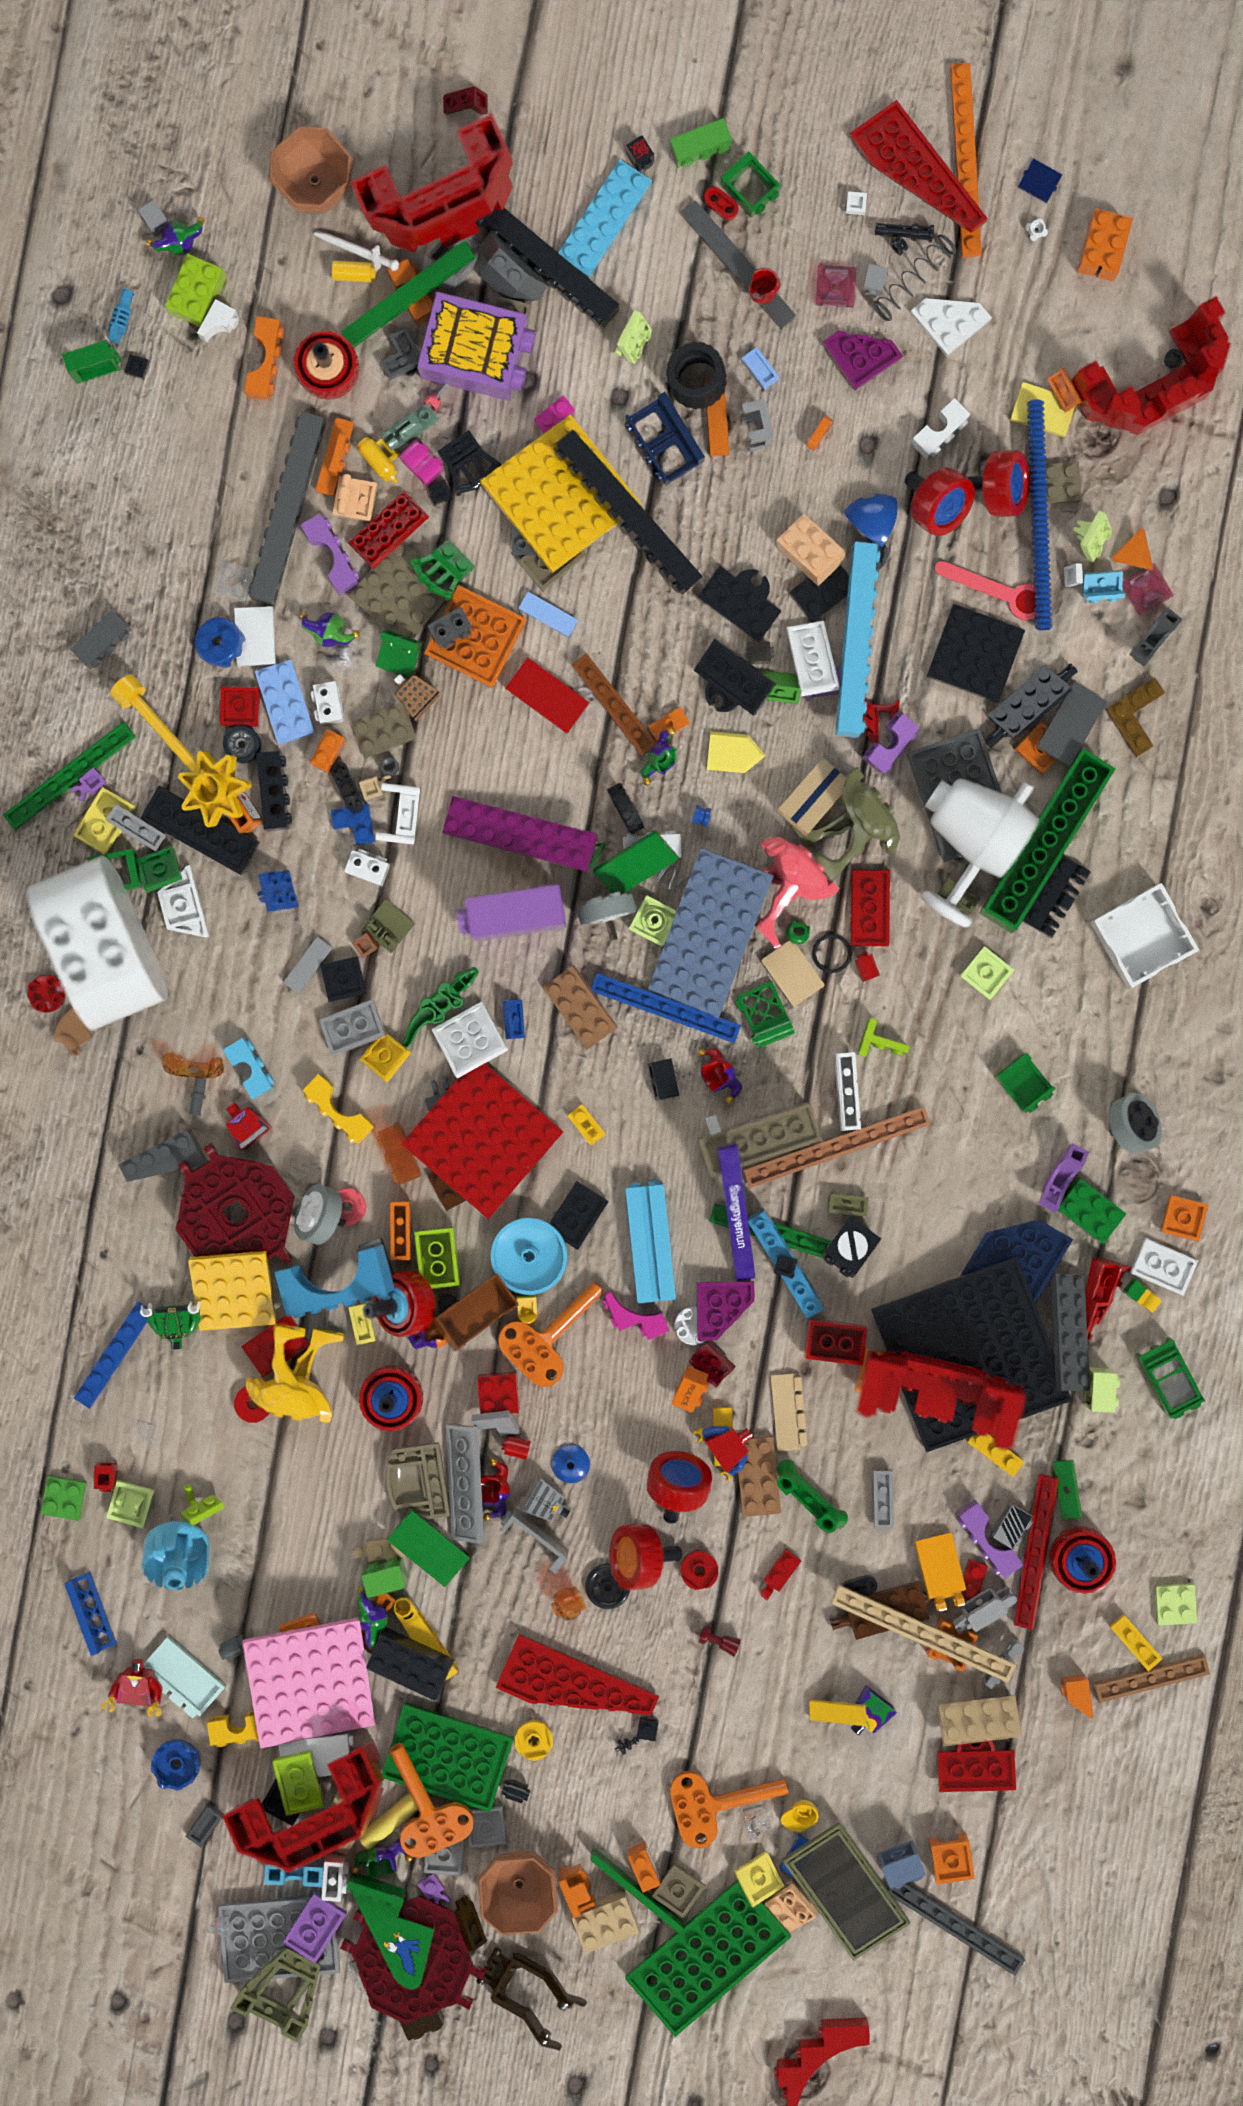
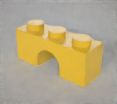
(223, 1732)

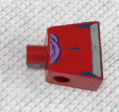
(246, 1126)

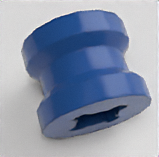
(701, 815)

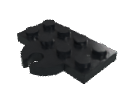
(741, 601)
(732, 679)

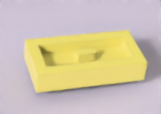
(362, 1326)

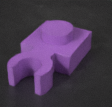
(91, 782)
(433, 1888)

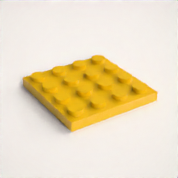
(233, 1290)

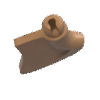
(72, 1032)

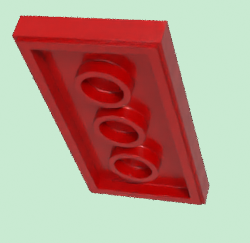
(870, 908)

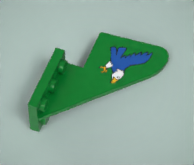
(401, 1941)

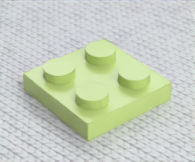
(986, 973)
(1175, 1604)

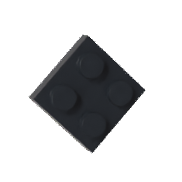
(343, 979)

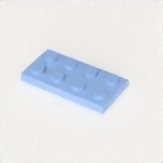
(284, 702)

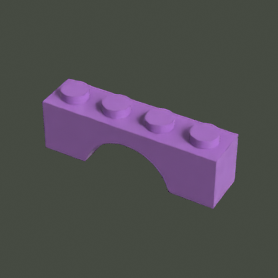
(319, 534)
(1004, 1558)

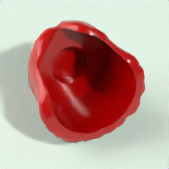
(764, 285)

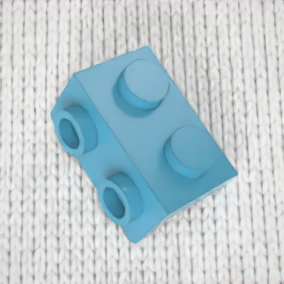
(1103, 586)

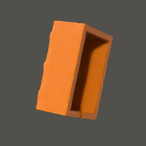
(1104, 244)

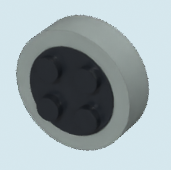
(1135, 1123)

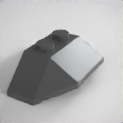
(508, 272)

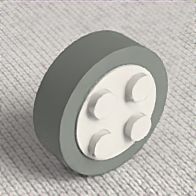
(606, 910)
(318, 1214)

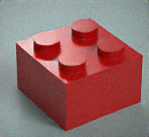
(498, 1392)

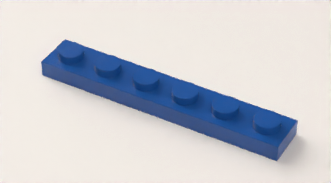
(112, 1357)

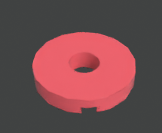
(358, 1206)

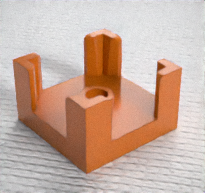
(946, 1625)
(951, 1859)

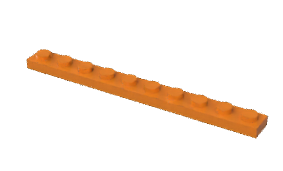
(965, 148)

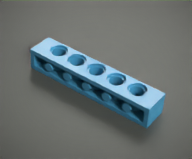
(774, 1245)

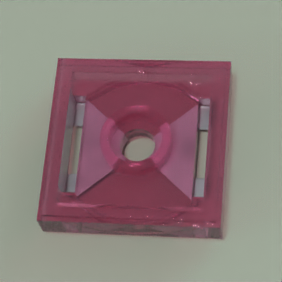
(837, 298)
(1157, 585)

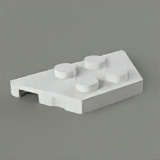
(183, 906)

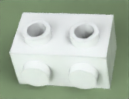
(328, 703)
(367, 868)
(333, 1877)

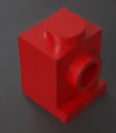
(99, 1480)

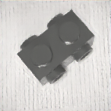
(449, 625)

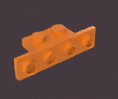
(334, 462)

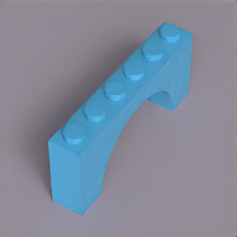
(302, 1296)

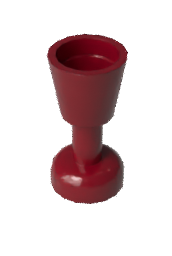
(726, 1643)

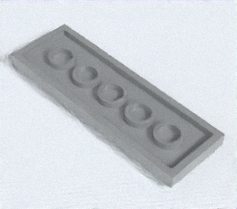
(464, 1483)

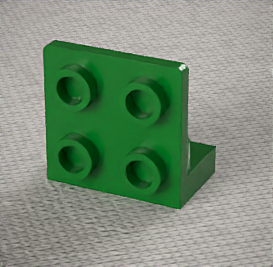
(398, 653)

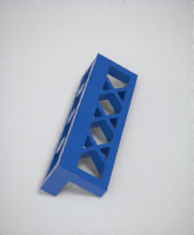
(83, 1615)

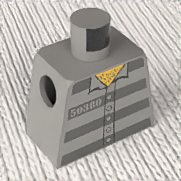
(546, 1501)

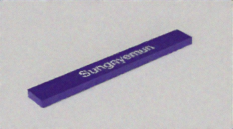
(736, 1212)

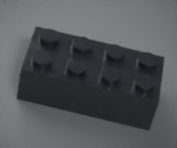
(410, 1663)

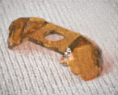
(175, 1066)

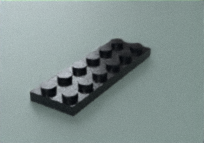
(219, 843)

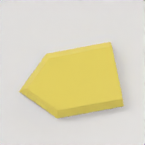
(732, 752)

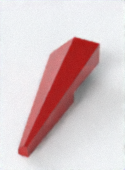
(1101, 1284)

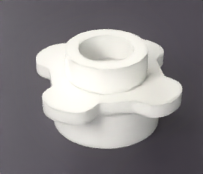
(1040, 225)

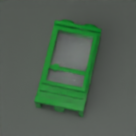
(1170, 1379)

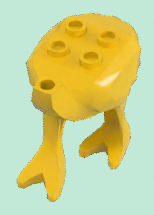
(292, 1391)

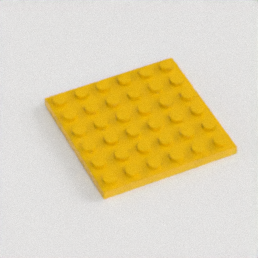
(548, 501)

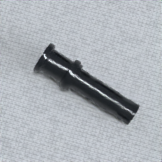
(914, 232)

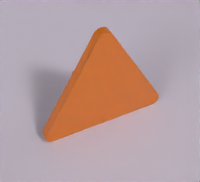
(1135, 552)

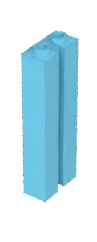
(650, 1242)

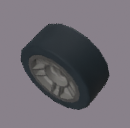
(242, 734)

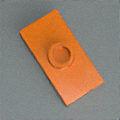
(1064, 390)
(675, 719)

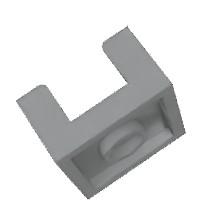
(758, 412)

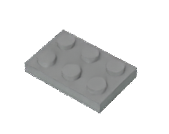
(352, 1027)

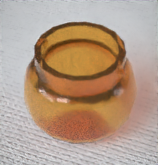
(568, 1603)

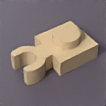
(372, 787)

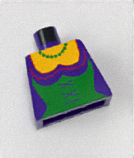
(877, 1711)

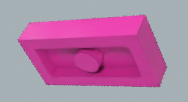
(554, 414)

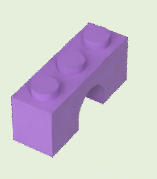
(902, 731)

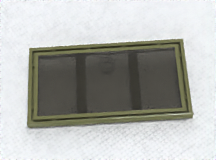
(846, 1891)

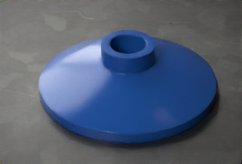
(572, 1454)

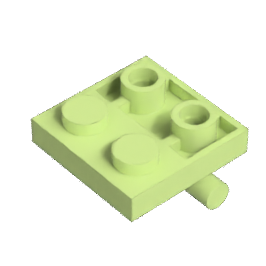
(633, 337)

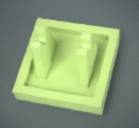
(1093, 535)
(130, 1504)

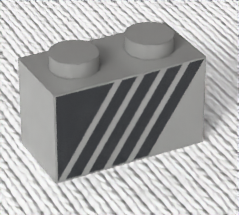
(1012, 1525)

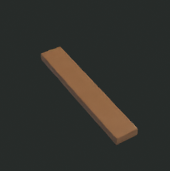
(1154, 1678)

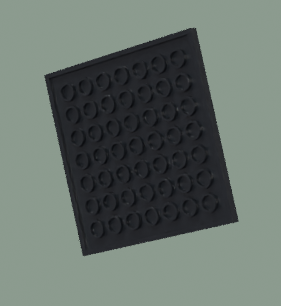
(979, 1323)

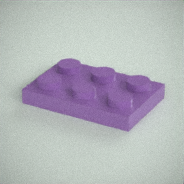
(314, 1927)

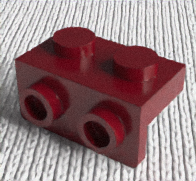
(713, 1362)

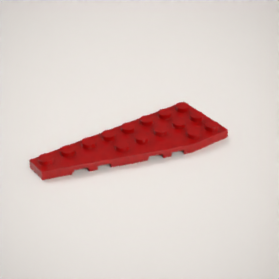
(904, 155)
(554, 1678)

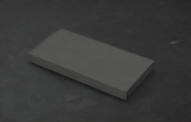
(1071, 724)

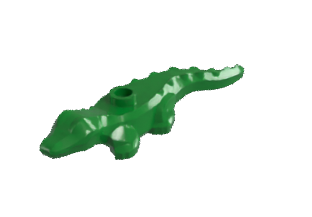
(434, 1008)

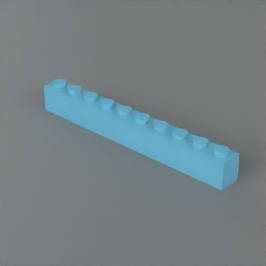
(856, 639)

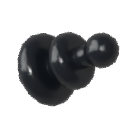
(627, 1744)

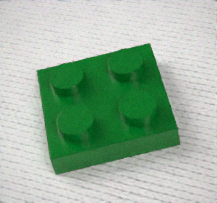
(159, 869)

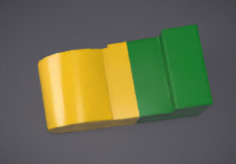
(1141, 1295)

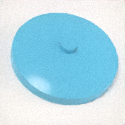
(529, 1255)

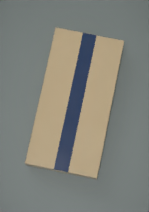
(813, 797)

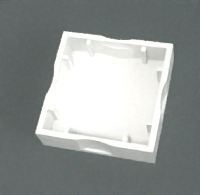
(1144, 936)

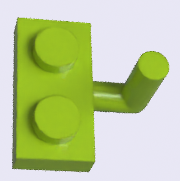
(199, 1510)

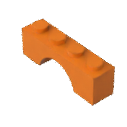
(260, 382)

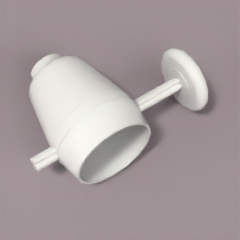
(984, 829)

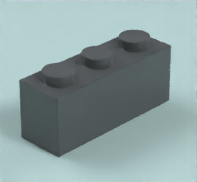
(101, 640)

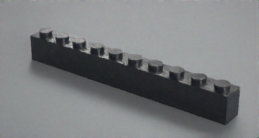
(551, 266)
(627, 512)

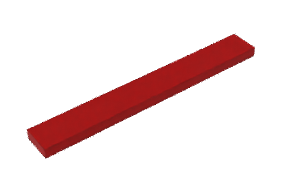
(1036, 1551)

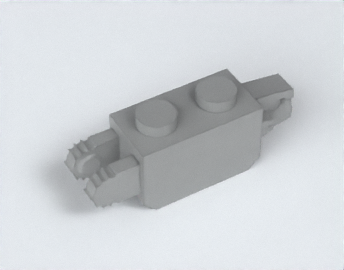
(984, 1609)

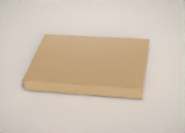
(792, 973)

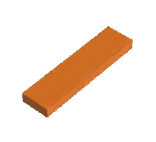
(718, 427)

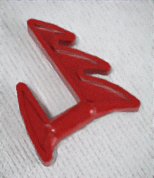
(873, 712)

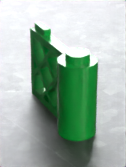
(769, 1030)

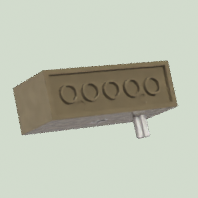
(761, 1136)

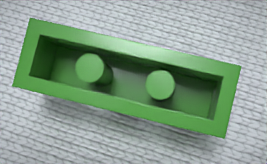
(700, 143)

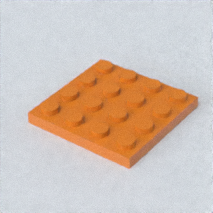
(488, 646)

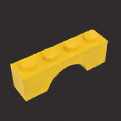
(320, 1092)

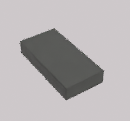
(204, 1825)

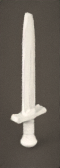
(373, 255)

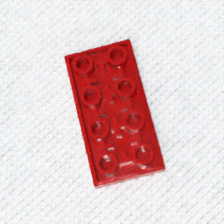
(388, 530)
(547, 695)

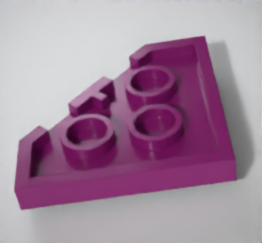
(861, 356)
(720, 1306)

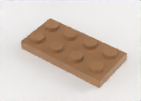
(580, 1007)
(759, 1479)

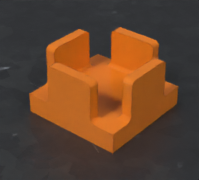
(574, 1886)

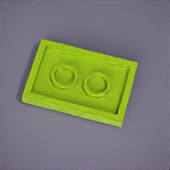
(298, 1782)

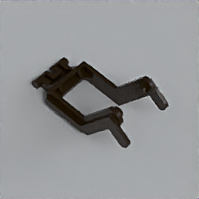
(500, 1976)

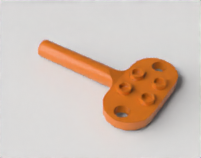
(534, 1351)
(697, 1807)
(435, 1825)

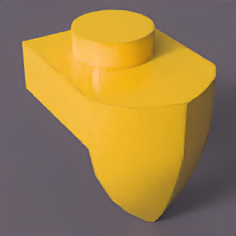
(527, 1308)

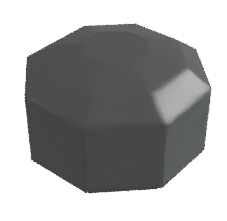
(389, 766)

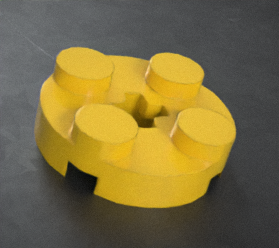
(539, 1730)

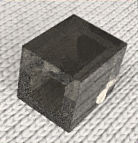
(759, 652)

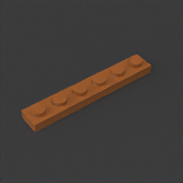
(614, 704)

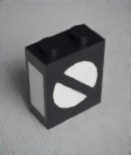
(851, 1247)

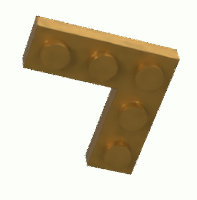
(1123, 715)

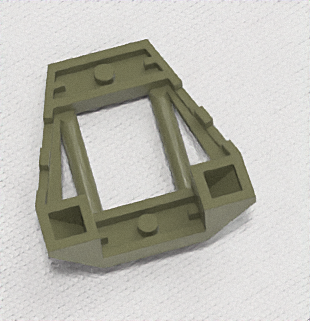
(271, 2010)

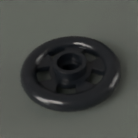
(599, 1600)

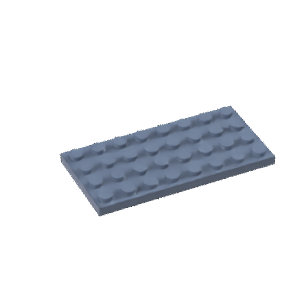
(710, 932)

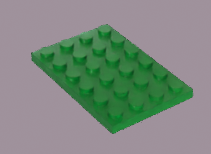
(451, 1756)

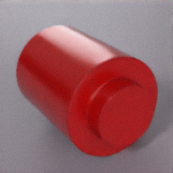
(866, 966)
(516, 1447)

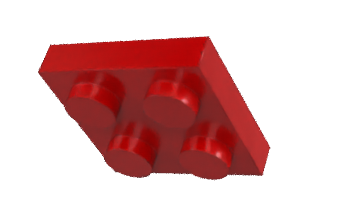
(239, 706)

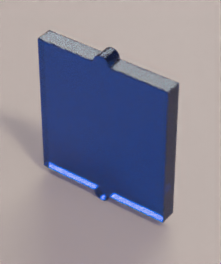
(1040, 180)

